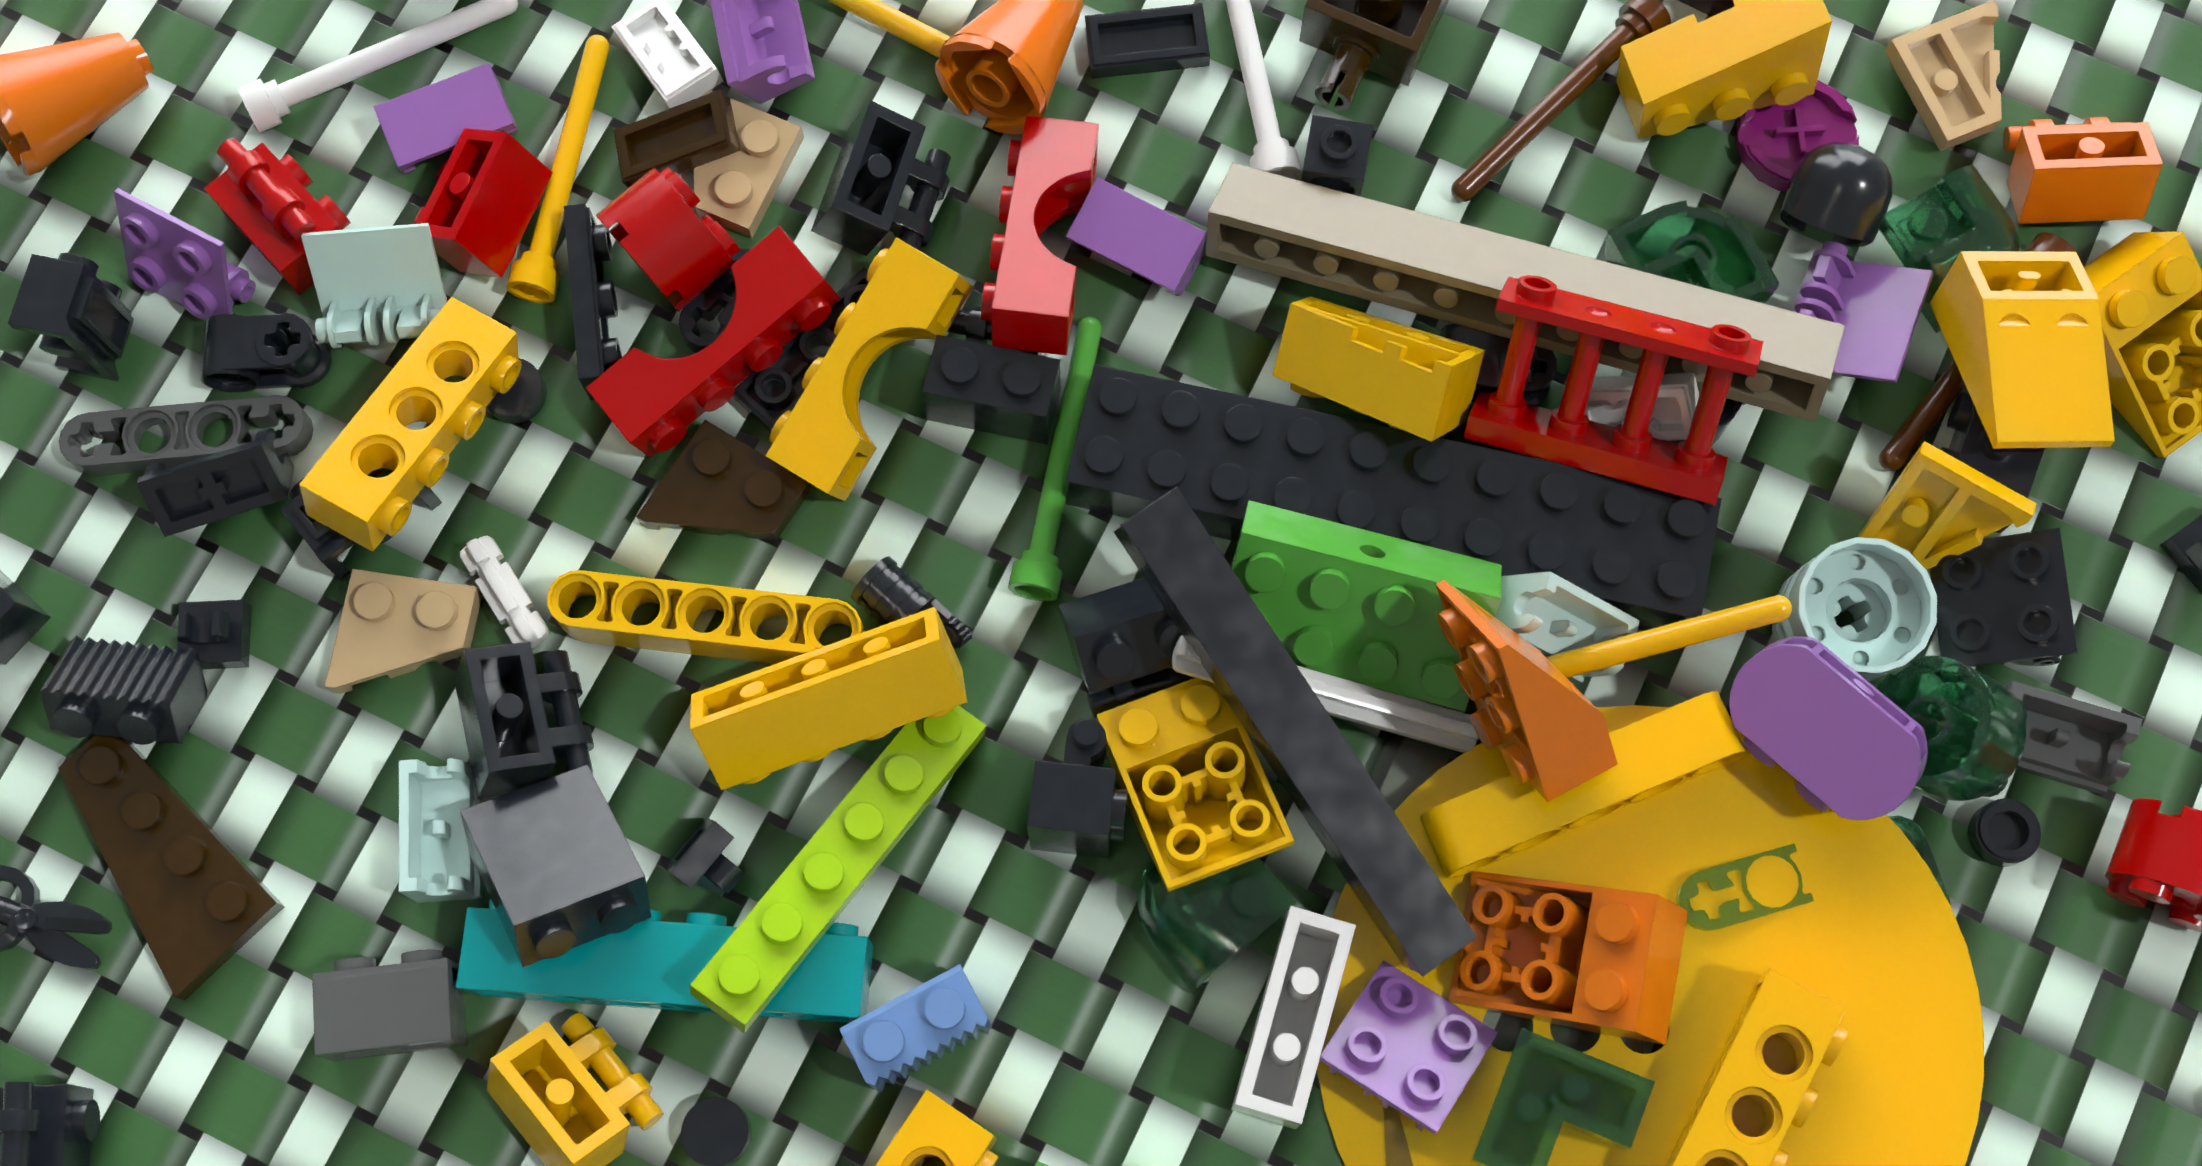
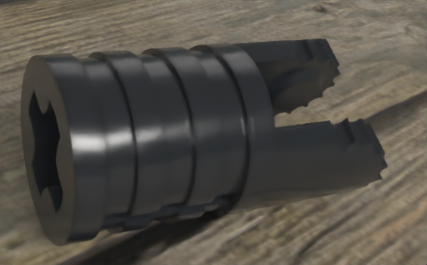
(892, 595)

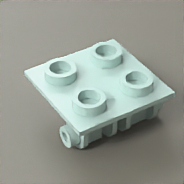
(374, 283)

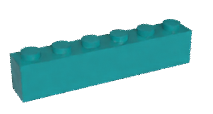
(655, 966)

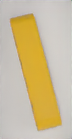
(680, 606)
(1650, 760)

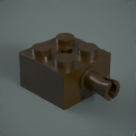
(1368, 35)

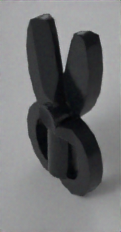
(47, 923)

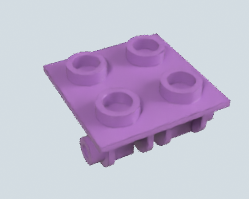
(179, 260)
(1872, 302)
(1408, 1047)

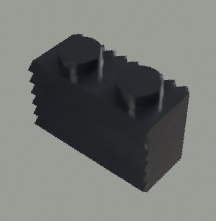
(124, 691)

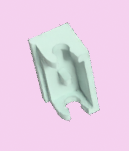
(1560, 616)
(431, 832)

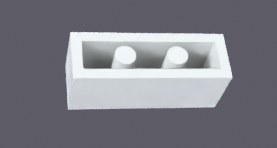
(1293, 1017)

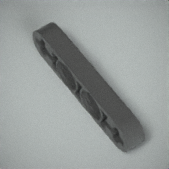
(187, 429)

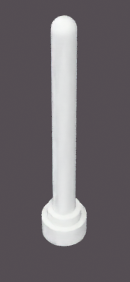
(271, 101)
(1272, 151)

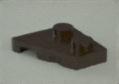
(725, 489)

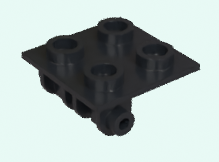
(2005, 601)

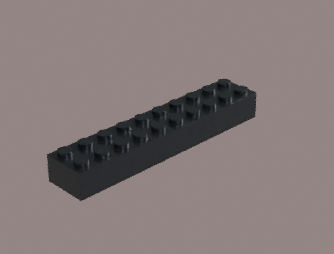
(1528, 514)

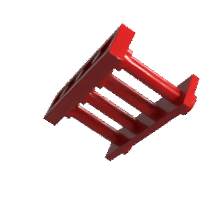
(1627, 449)

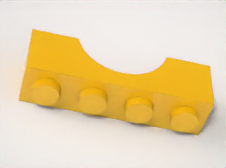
(903, 301)

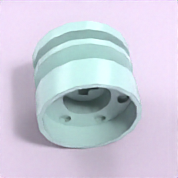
(1883, 592)

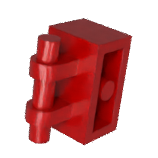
(483, 201)
(272, 207)

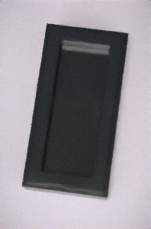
(1147, 40)

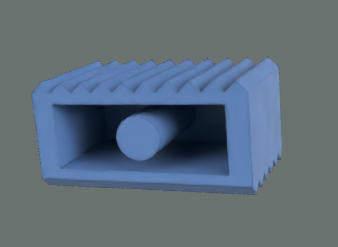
(916, 1028)

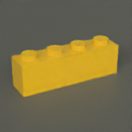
(827, 699)

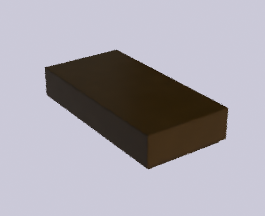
(678, 138)

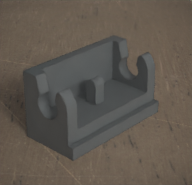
(2074, 739)

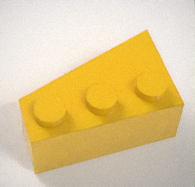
(1723, 65)
(1378, 367)

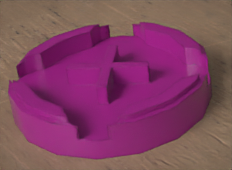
(1779, 136)

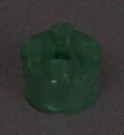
(1969, 725)

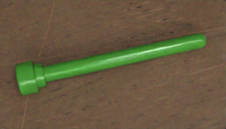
(1037, 572)

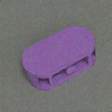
(1827, 729)

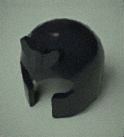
(1840, 192)

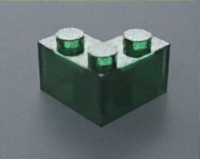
(1556, 1087)

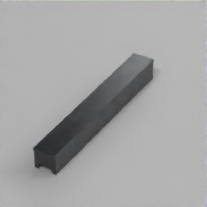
(1294, 733)

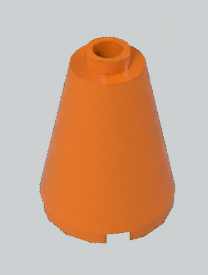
(1008, 60)
(64, 93)

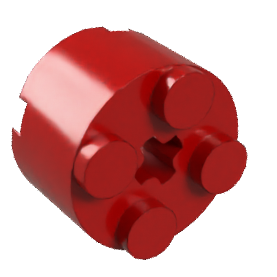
(668, 237)
(2159, 862)

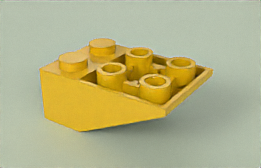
(2153, 335)
(2028, 347)
(1193, 782)

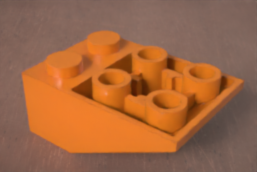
(1523, 701)
(1571, 955)

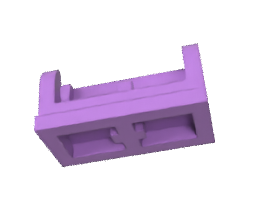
(762, 46)
(434, 116)
(1138, 236)

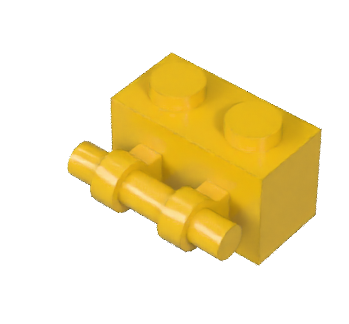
(560, 1104)

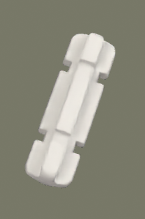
(503, 591)

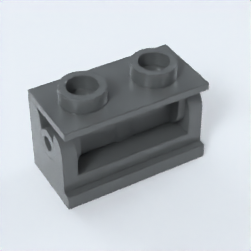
(387, 1008)

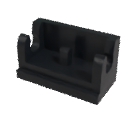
(217, 485)

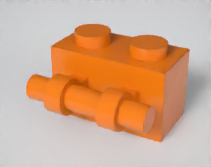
(2081, 170)

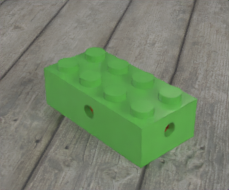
(1359, 600)

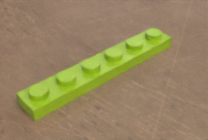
(834, 866)

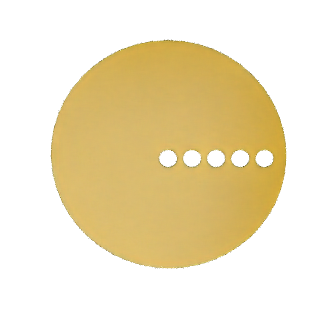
(1869, 941)

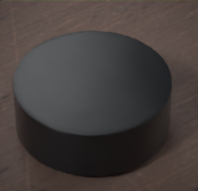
(523, 399)
(2004, 832)
(716, 1132)

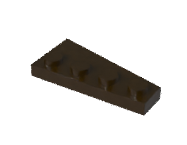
(172, 868)

